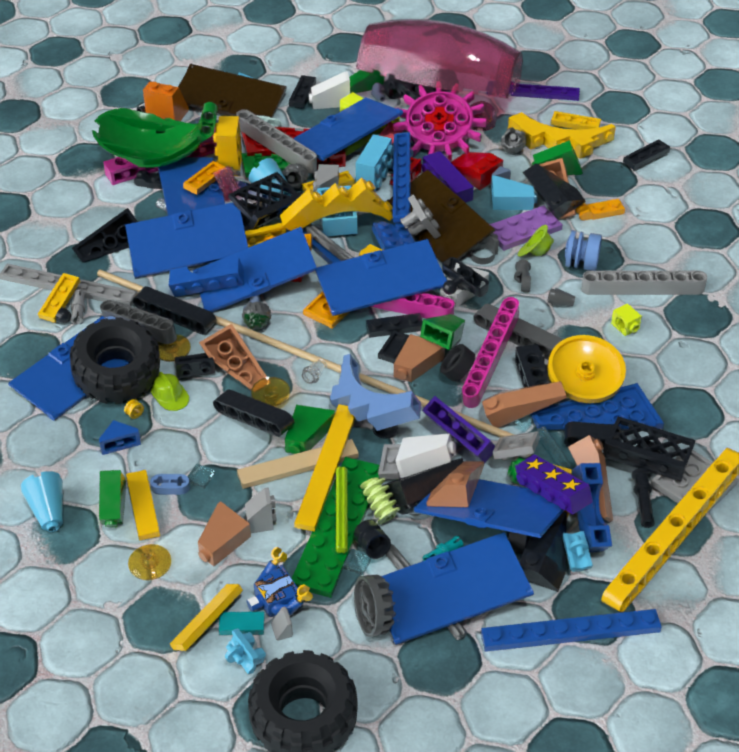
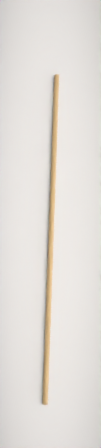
(311, 357)

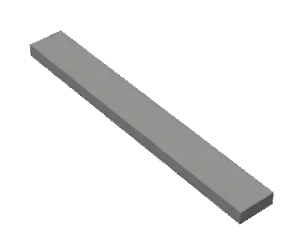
(48, 281)

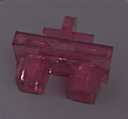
(226, 181)

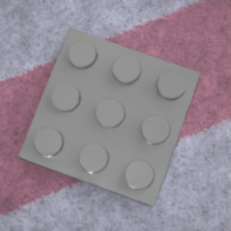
(694, 470)

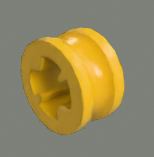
(134, 409)

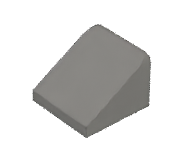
(282, 625)

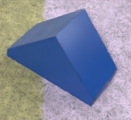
(118, 437)

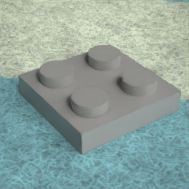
(516, 445)

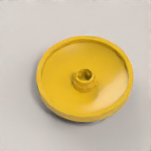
(587, 368)

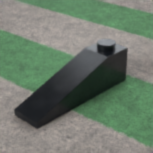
(555, 192)
(106, 239)
(419, 485)
(546, 556)

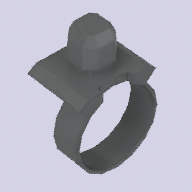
(490, 243)

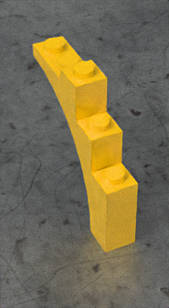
(582, 140)
(336, 199)

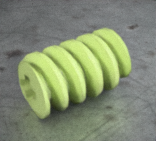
(379, 499)

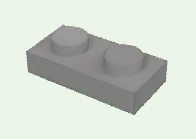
(388, 467)

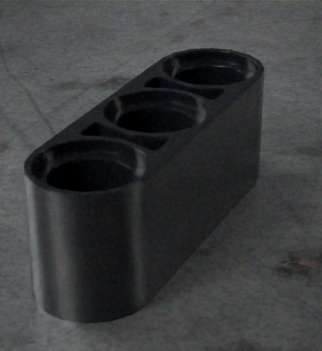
(576, 431)

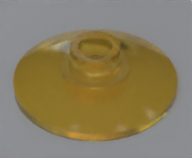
(179, 348)
(271, 391)
(151, 568)

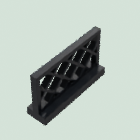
(274, 210)
(645, 458)

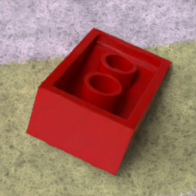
(477, 167)

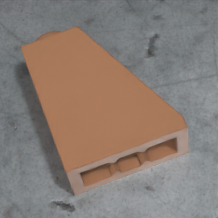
(417, 358)
(222, 534)

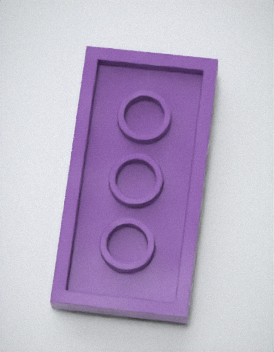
(521, 227)

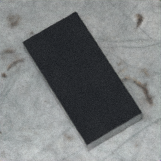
(392, 346)

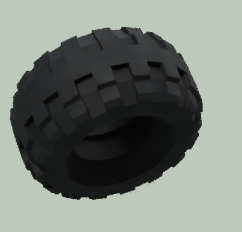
(109, 341)
(297, 678)

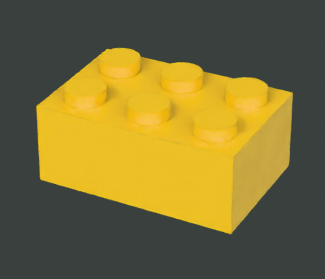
(228, 142)

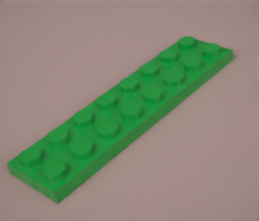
(320, 562)

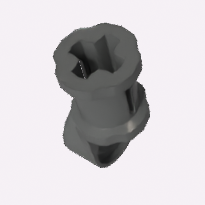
(522, 275)

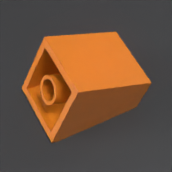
(164, 101)

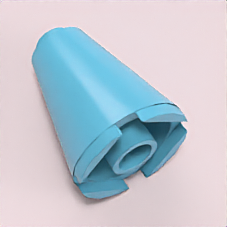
(266, 168)
(45, 499)

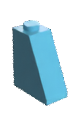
(512, 195)

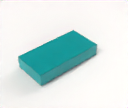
(244, 621)

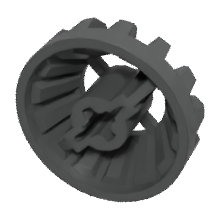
(374, 605)

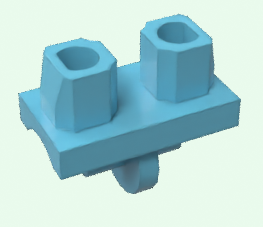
(577, 551)
(241, 651)

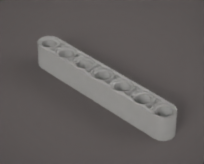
(277, 141)
(644, 282)

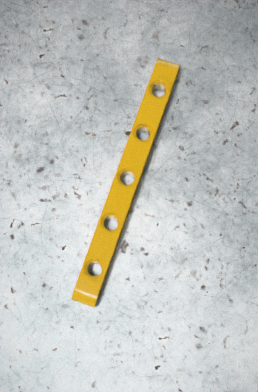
(672, 531)

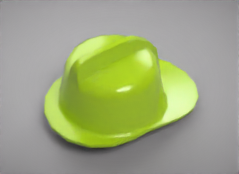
(538, 243)
(169, 392)

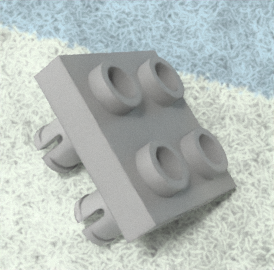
(423, 217)

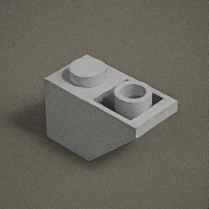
(326, 176)
(260, 511)

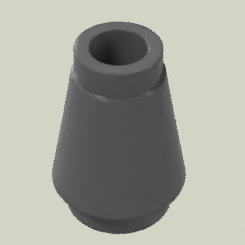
(560, 298)

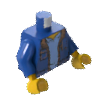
(276, 588)

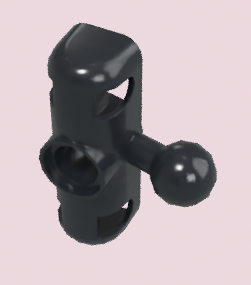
(464, 278)

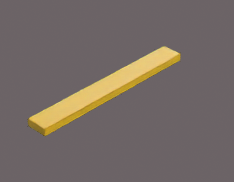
(325, 470)

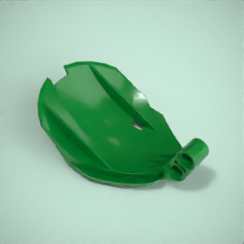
(134, 135)

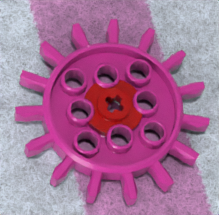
(441, 120)

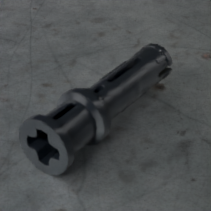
(642, 490)

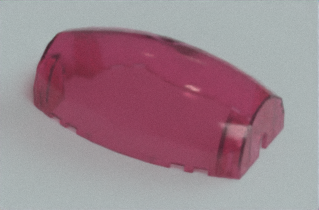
(441, 56)

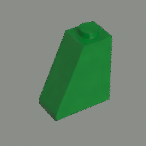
(563, 150)
(443, 330)
(309, 428)
(112, 497)

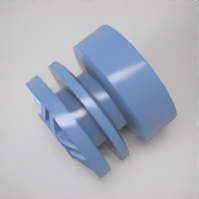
(583, 250)

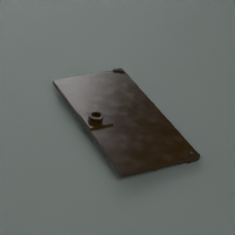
(230, 91)
(459, 224)

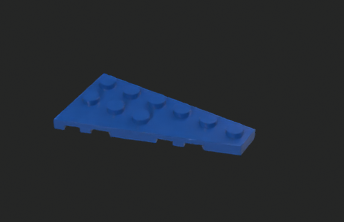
(627, 403)

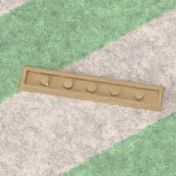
(287, 466)

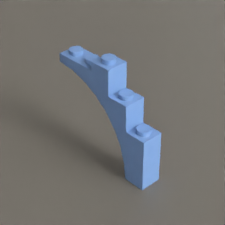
(379, 409)

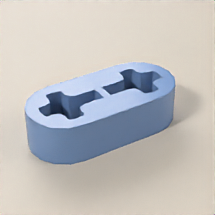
(170, 484)

